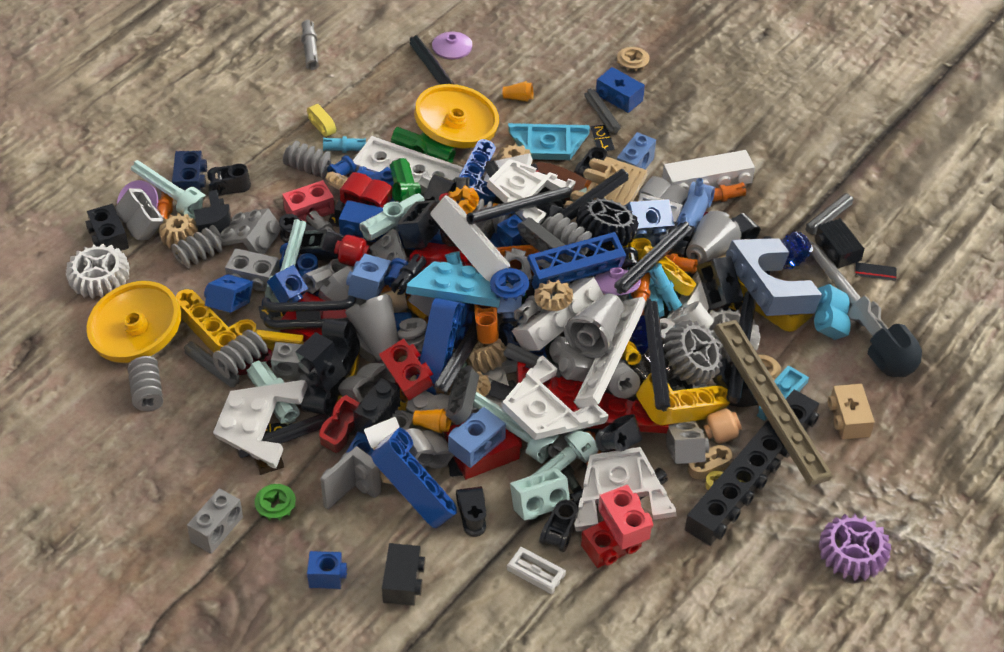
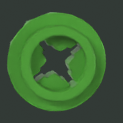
(268, 495)

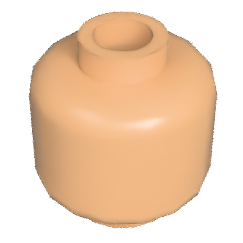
(722, 426)

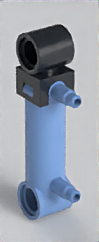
(698, 200)

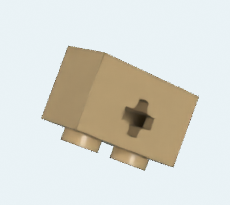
(851, 411)

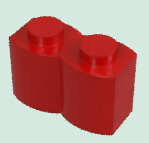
(365, 190)
(336, 429)

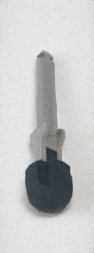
(892, 348)

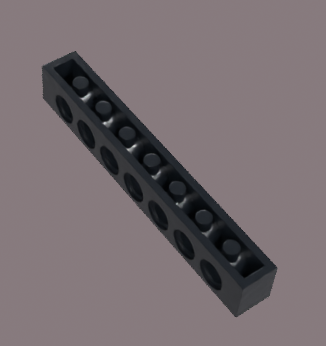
(753, 466)

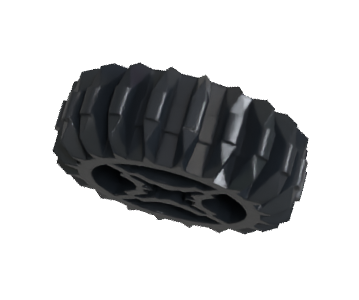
(606, 217)

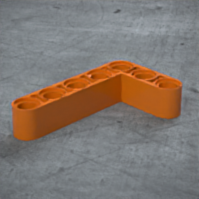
(486, 316)

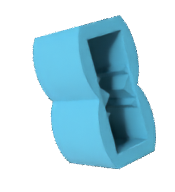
(832, 313)

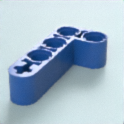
(475, 169)
(441, 335)
(412, 479)

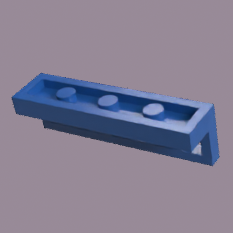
(579, 268)

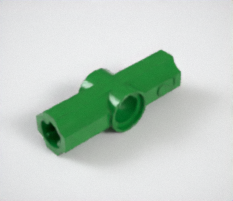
(423, 144)
(403, 180)

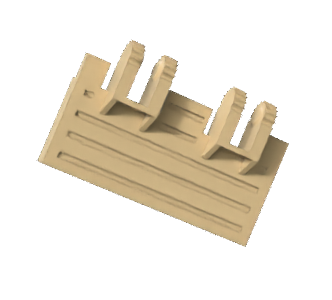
(602, 170)

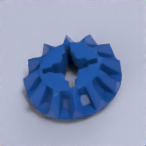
(514, 277)

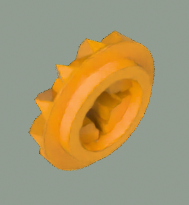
(470, 197)

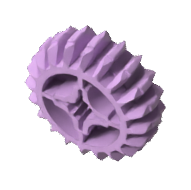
(854, 555)

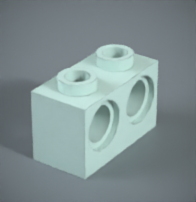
(539, 491)

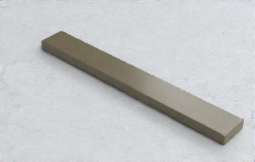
(773, 403)

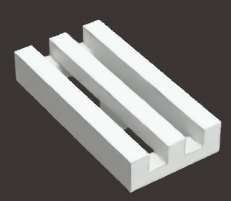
(534, 573)

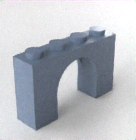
(773, 295)

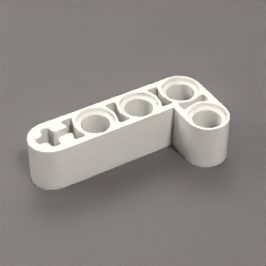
(693, 307)

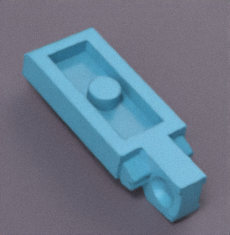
(787, 382)

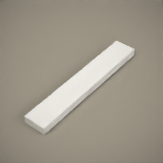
(604, 367)

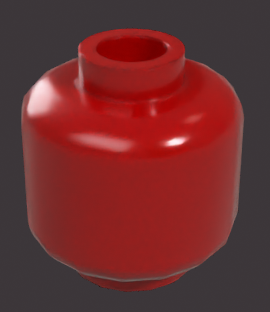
(351, 249)

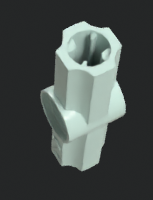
(389, 218)
(261, 376)

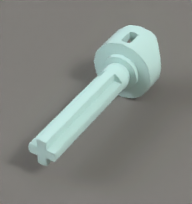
(186, 200)
(291, 253)
(579, 444)
(536, 448)

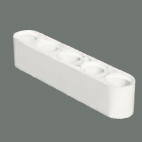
(468, 238)

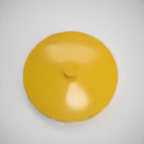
(456, 115)
(133, 321)

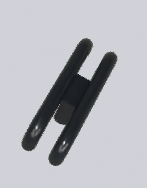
(307, 313)

